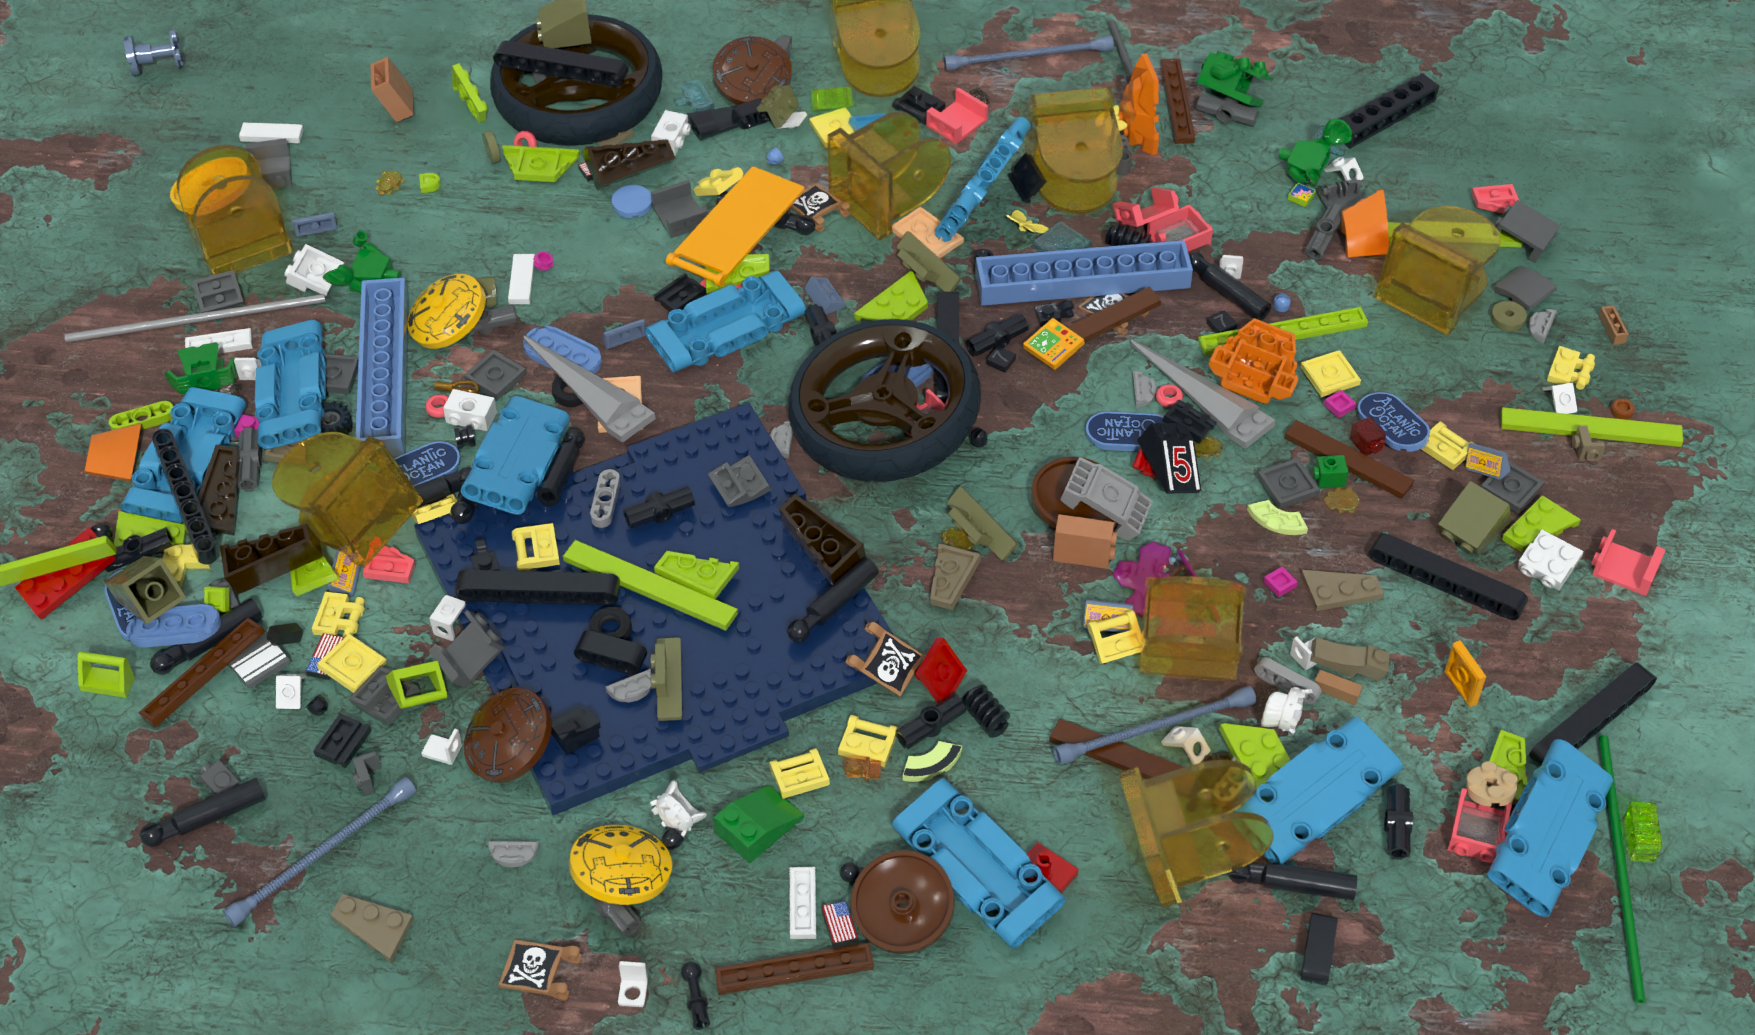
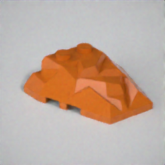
(1139, 107)
(1257, 362)

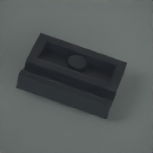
(1027, 177)
(680, 293)
(342, 740)

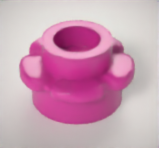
(543, 260)

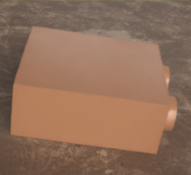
(391, 89)
(1084, 541)

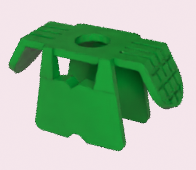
(202, 369)

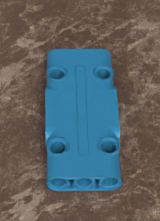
(983, 178)
(725, 321)
(290, 384)
(197, 425)
(515, 455)
(1322, 787)
(1550, 828)
(980, 862)

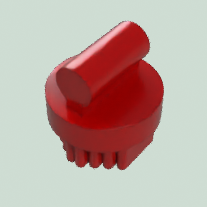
(1143, 465)

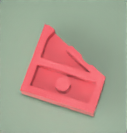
(1494, 197)
(390, 566)

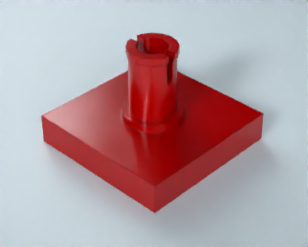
(941, 670)
(1053, 867)

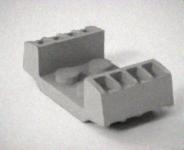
(1108, 495)

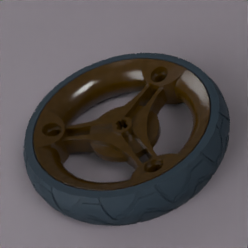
(628, 103)
(884, 400)

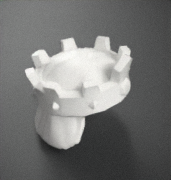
(1284, 709)
(676, 810)

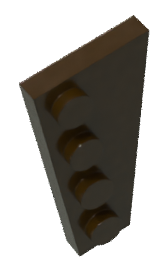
(219, 490)

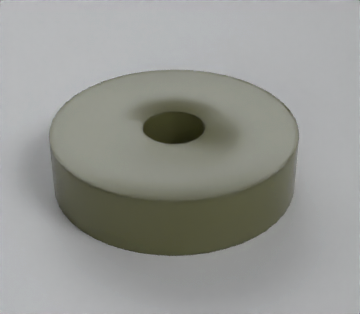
(491, 147)
(1508, 316)

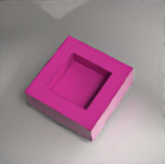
(1340, 404)
(245, 422)
(1280, 582)

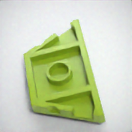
(539, 162)
(899, 301)
(1257, 749)

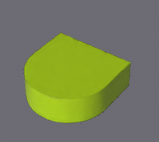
(429, 182)

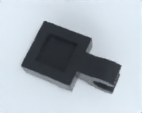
(1048, 311)
(483, 560)

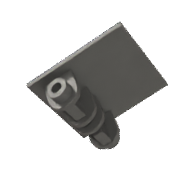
(1342, 193)

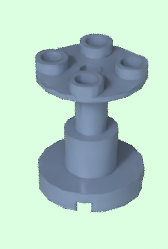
(145, 53)

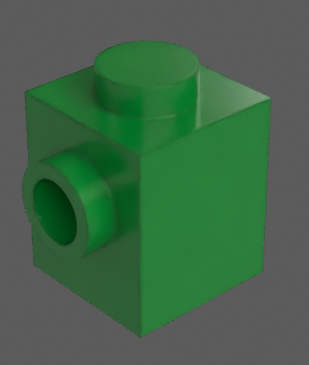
(1330, 471)

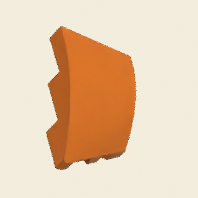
(1366, 226)
(113, 453)

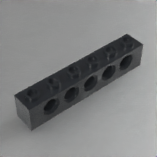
(1390, 108)

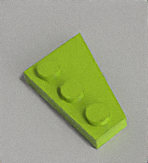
(468, 92)
(752, 265)
(1540, 516)
(133, 524)
(700, 575)
(312, 576)
(1511, 755)

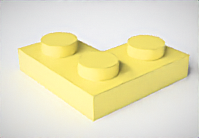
(179, 559)

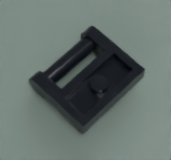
(917, 102)

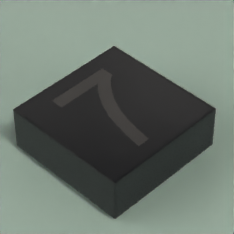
(1221, 322)
(1001, 359)

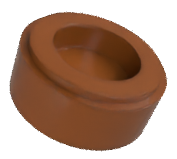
(1622, 409)

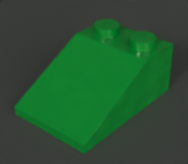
(756, 822)

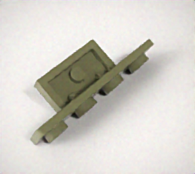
(926, 263)
(979, 524)
(667, 678)

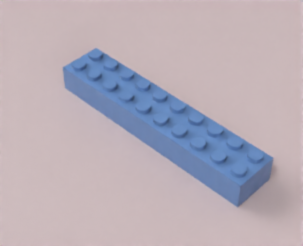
(1083, 272)
(383, 363)

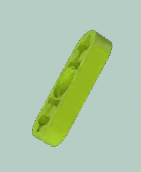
(148, 410)

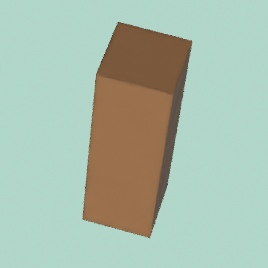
(1613, 325)
(1338, 687)

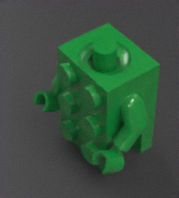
(1232, 76)

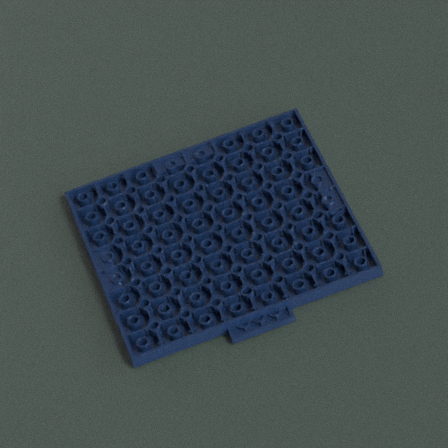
(733, 681)

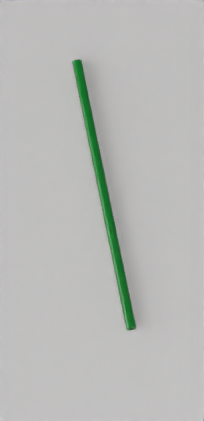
(1622, 874)

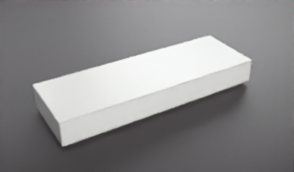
(266, 131)
(521, 279)
(227, 341)
(802, 903)

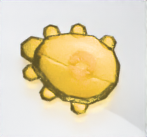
(388, 182)
(1208, 447)
(1342, 500)
(957, 539)

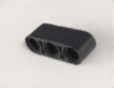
(610, 652)
(1319, 949)

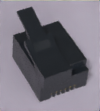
(575, 729)

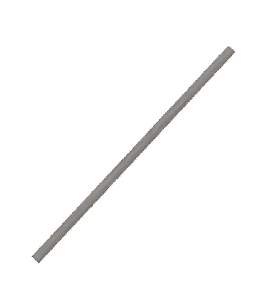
(193, 318)

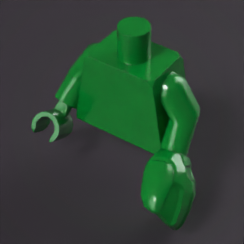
(1310, 157)
(368, 265)

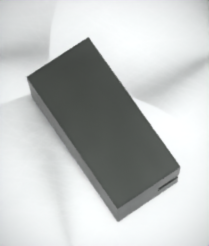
(284, 634)

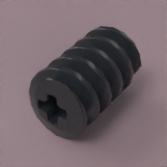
(1122, 236)
(986, 710)

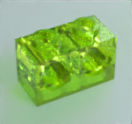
(831, 98)
(1642, 831)

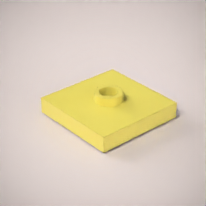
(830, 122)
(1330, 373)
(351, 663)

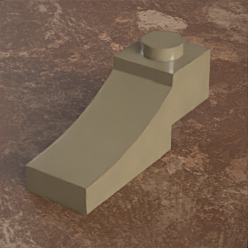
(1351, 659)

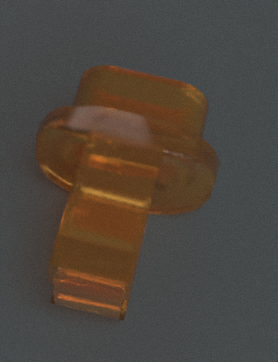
(862, 768)

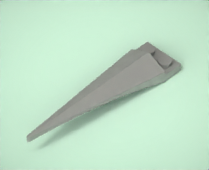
(614, 408)
(1234, 415)

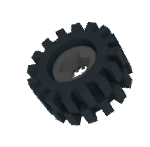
(339, 413)

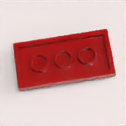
(52, 589)

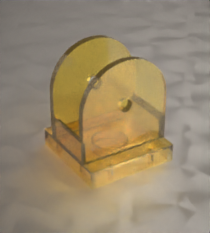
(876, 44)
(1075, 147)
(878, 170)
(237, 218)
(1435, 271)
(352, 498)
(1192, 628)
(1185, 829)

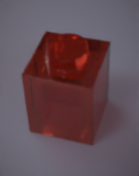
(1367, 436)

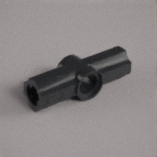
(819, 324)
(997, 334)
(659, 507)
(136, 547)
(921, 728)
(1398, 821)

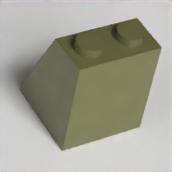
(563, 24)
(1475, 519)
(146, 588)

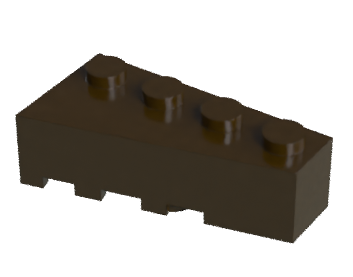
(619, 162)
(822, 539)
(268, 557)

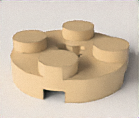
(1488, 773)

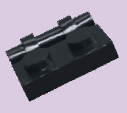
(1197, 423)

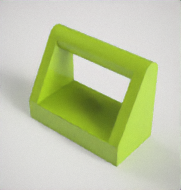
(429, 669)
(104, 680)

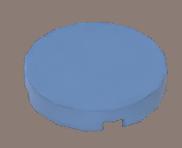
(631, 201)

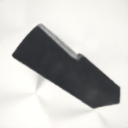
(720, 120)

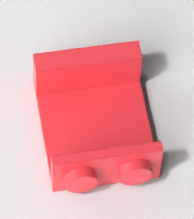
(959, 118)
(1164, 203)
(1626, 566)

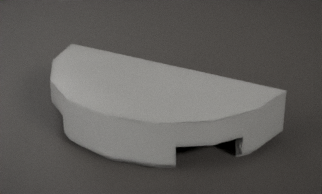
(1540, 324)
(1143, 389)
(783, 438)
(631, 688)
(513, 853)

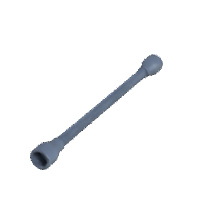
(1102, 44)
(1068, 752)
(239, 911)

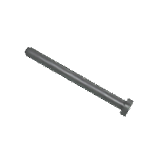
(1122, 50)

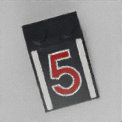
(1172, 456)

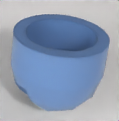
(774, 156)
(1281, 302)

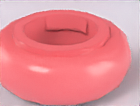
(528, 136)
(1170, 390)
(432, 402)

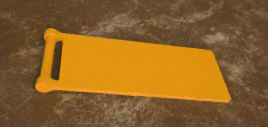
(736, 225)

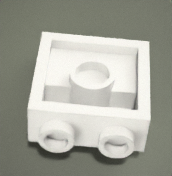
(309, 269)
(1549, 560)

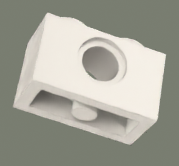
(672, 127)
(470, 408)

